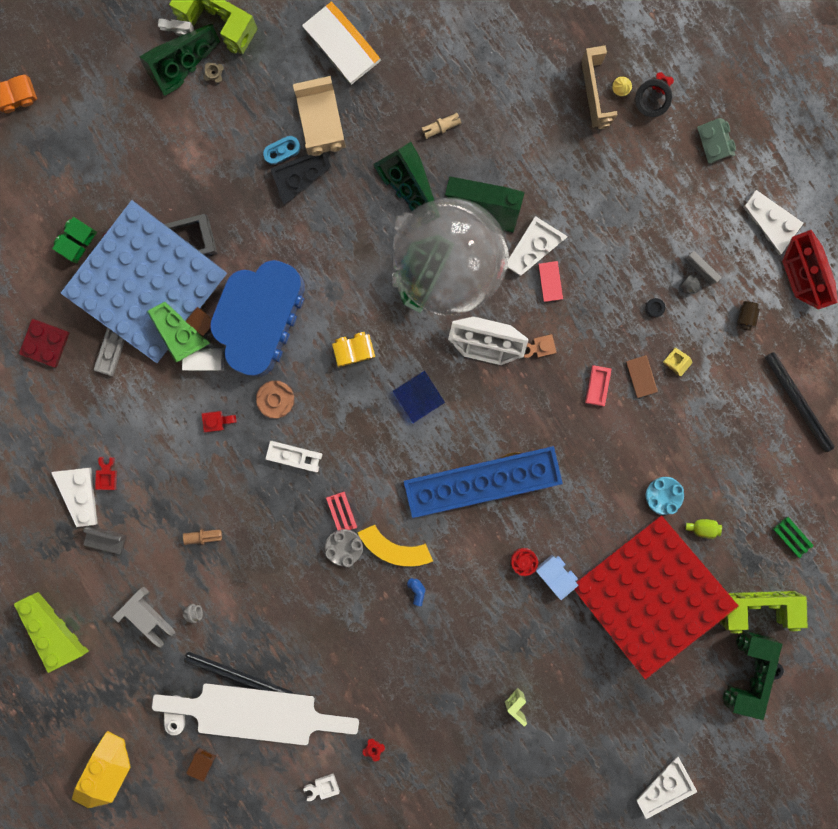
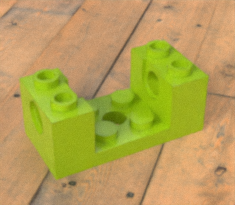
(239, 24)
(789, 606)

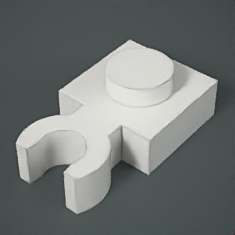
(178, 27)
(325, 787)

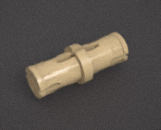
(441, 125)

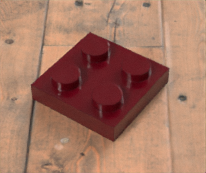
(44, 343)

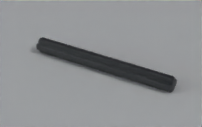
(799, 402)
(232, 674)

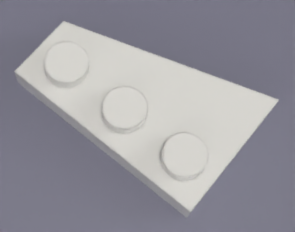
(534, 245)
(78, 494)

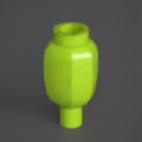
(705, 528)

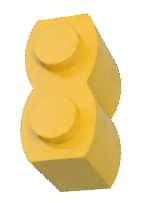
(353, 349)

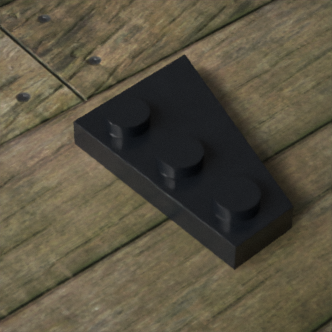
(299, 174)

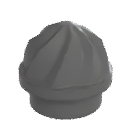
(690, 285)

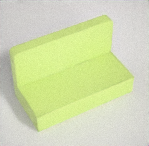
(513, 705)

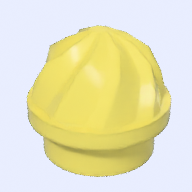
(622, 86)

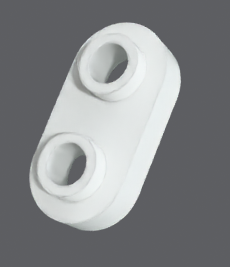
(178, 719)

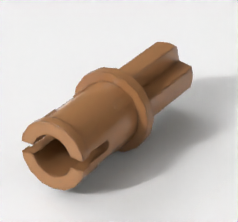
(202, 537)

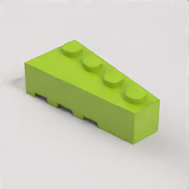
(48, 633)

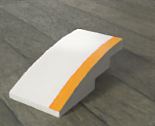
(341, 43)

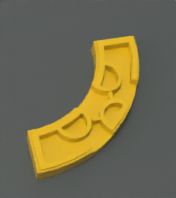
(392, 552)

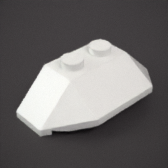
(487, 340)

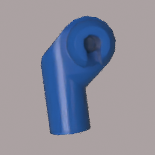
(419, 590)

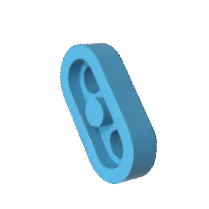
(281, 148)

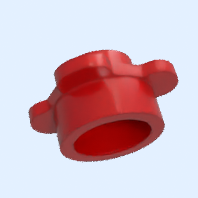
(669, 80)
(377, 746)

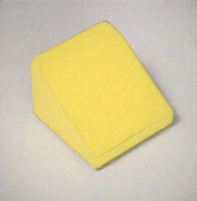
(678, 361)

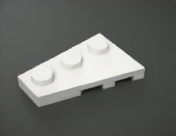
(774, 221)
(666, 789)

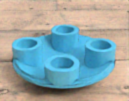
(665, 495)

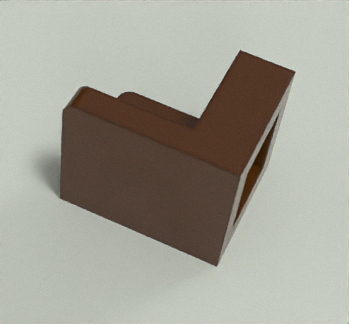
(200, 321)
(201, 764)

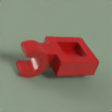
(215, 421)

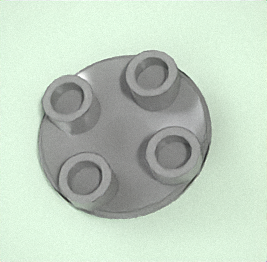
(343, 547)

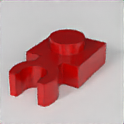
(106, 478)

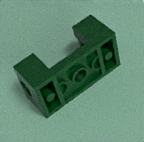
(767, 653)

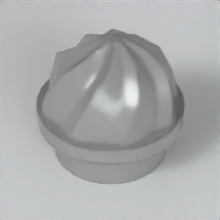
(193, 613)

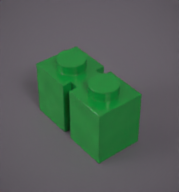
(68, 247)

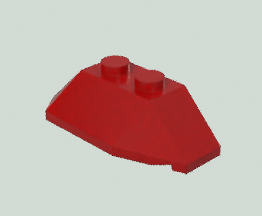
(810, 271)

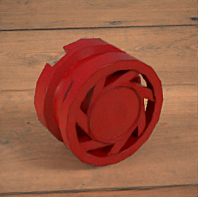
(524, 561)

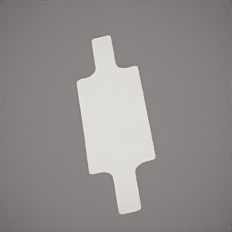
(255, 714)

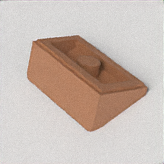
(641, 376)

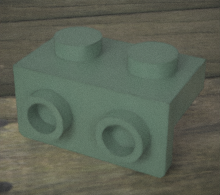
(716, 140)

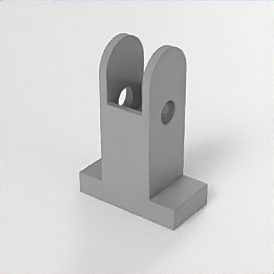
(144, 617)

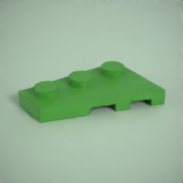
(175, 332)

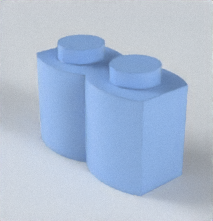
(557, 577)

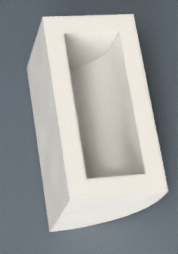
(205, 360)

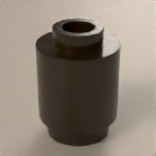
(748, 315)

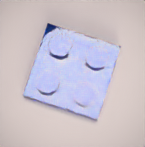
(418, 396)

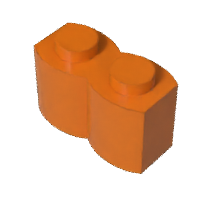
(15, 93)

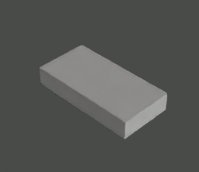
(703, 268)

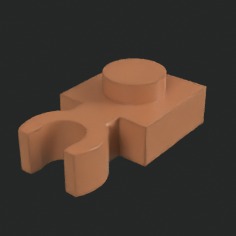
(542, 346)

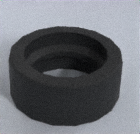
(668, 98)

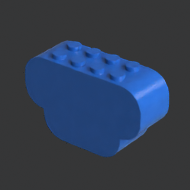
(257, 315)

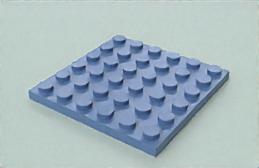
(137, 269)

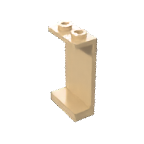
(593, 57)
(319, 116)

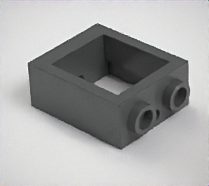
(206, 231)

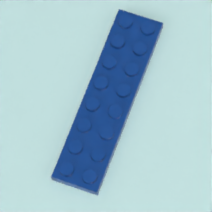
(483, 482)

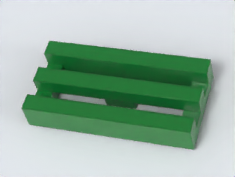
(804, 549)

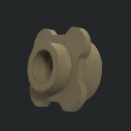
(209, 68)

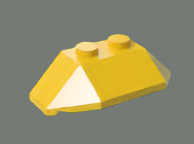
(103, 773)

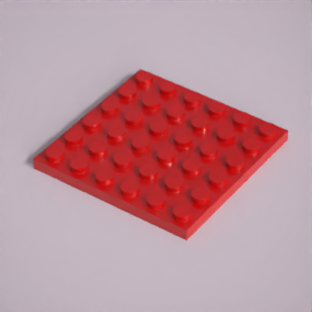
(654, 597)

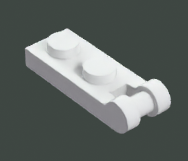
(293, 456)

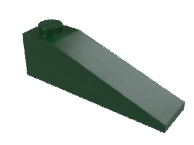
(175, 59)
(406, 175)
(498, 200)

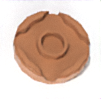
(275, 399)

